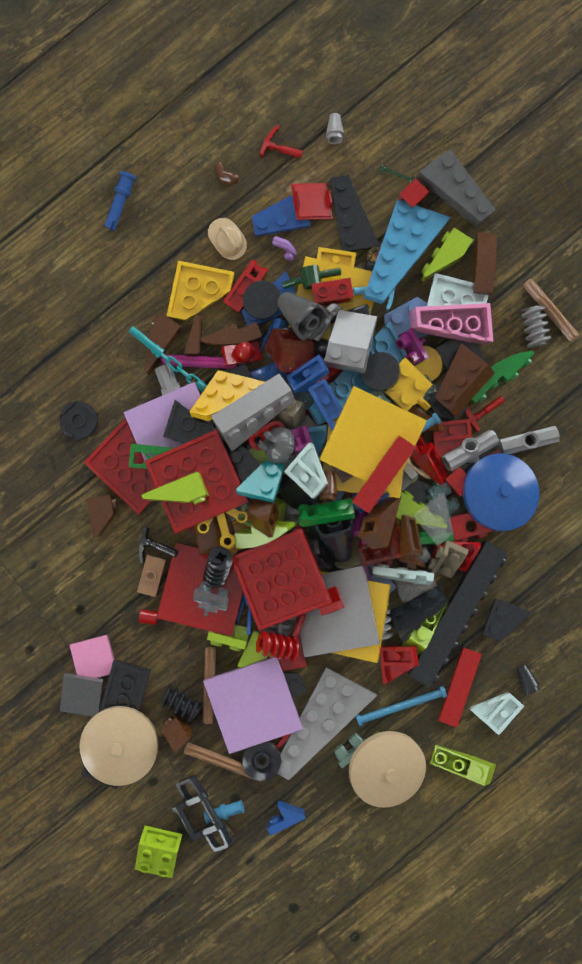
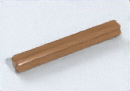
(550, 309)
(210, 662)
(215, 758)

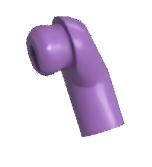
(287, 246)

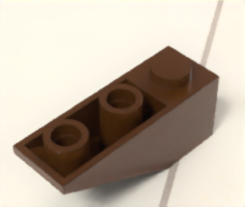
(379, 523)

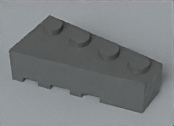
(457, 188)

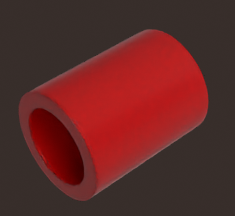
(148, 617)

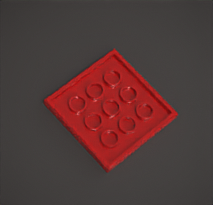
(212, 461)
(111, 465)
(281, 579)
(177, 599)

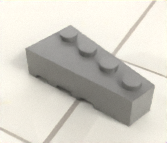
(252, 411)

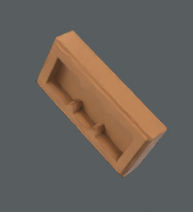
(151, 575)

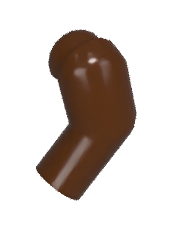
(224, 176)

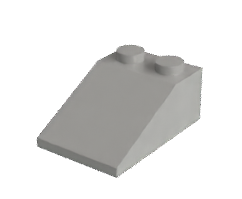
(350, 341)

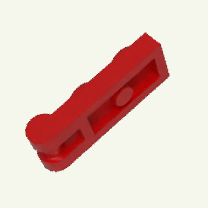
(235, 296)

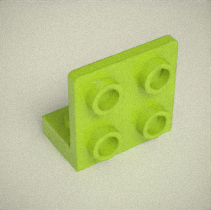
(158, 851)

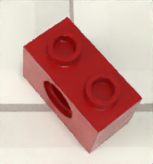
(461, 534)

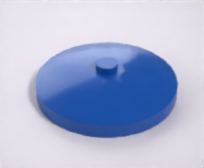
(501, 492)

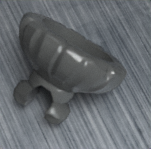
(278, 445)

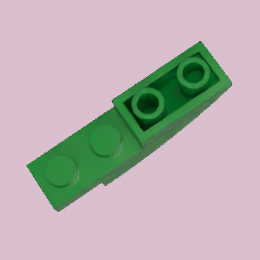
(505, 371)

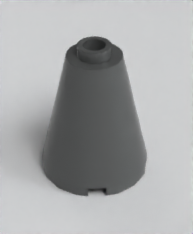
(303, 315)

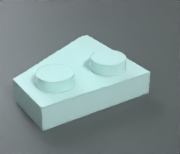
(308, 472)
(498, 711)

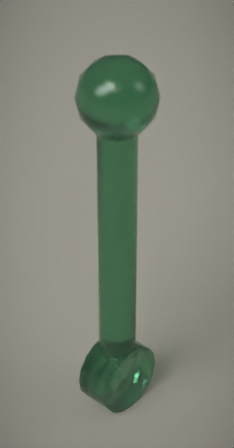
(383, 168)

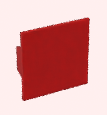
(312, 201)

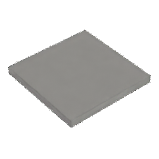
(347, 627)

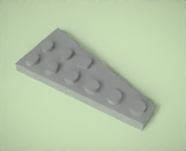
(327, 712)

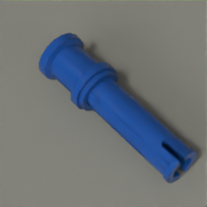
(122, 192)

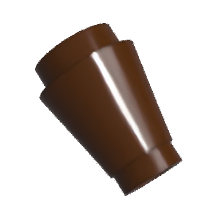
(330, 491)

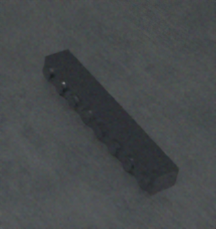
(458, 611)

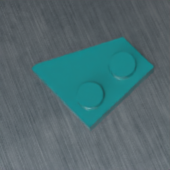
(263, 482)

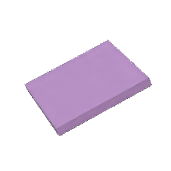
(151, 418)
(253, 704)

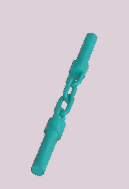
(158, 351)

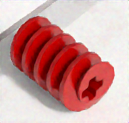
(277, 645)

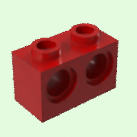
(333, 292)

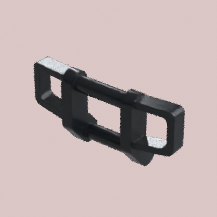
(216, 825)

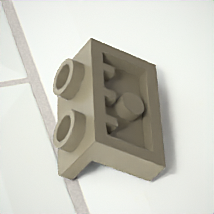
(447, 559)

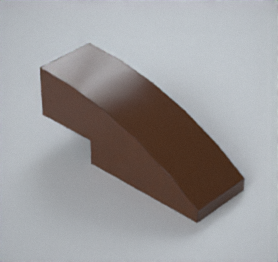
(484, 263)
(231, 336)

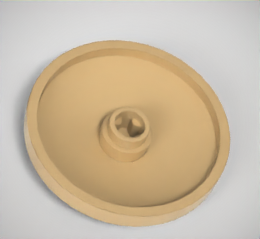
(119, 745)
(387, 769)

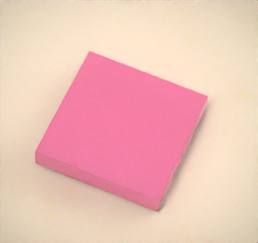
(93, 656)

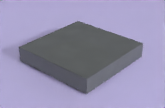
(81, 694)

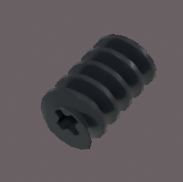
(217, 567)
(180, 703)

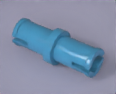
(226, 811)

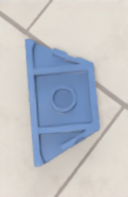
(400, 317)

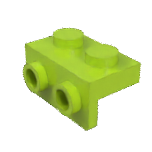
(236, 641)

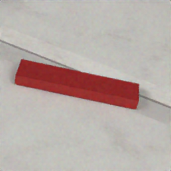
(383, 474)
(459, 687)

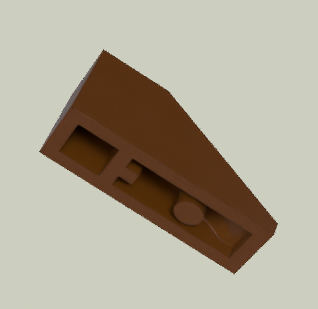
(163, 333)

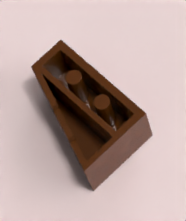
(463, 380)

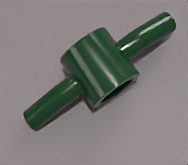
(311, 275)

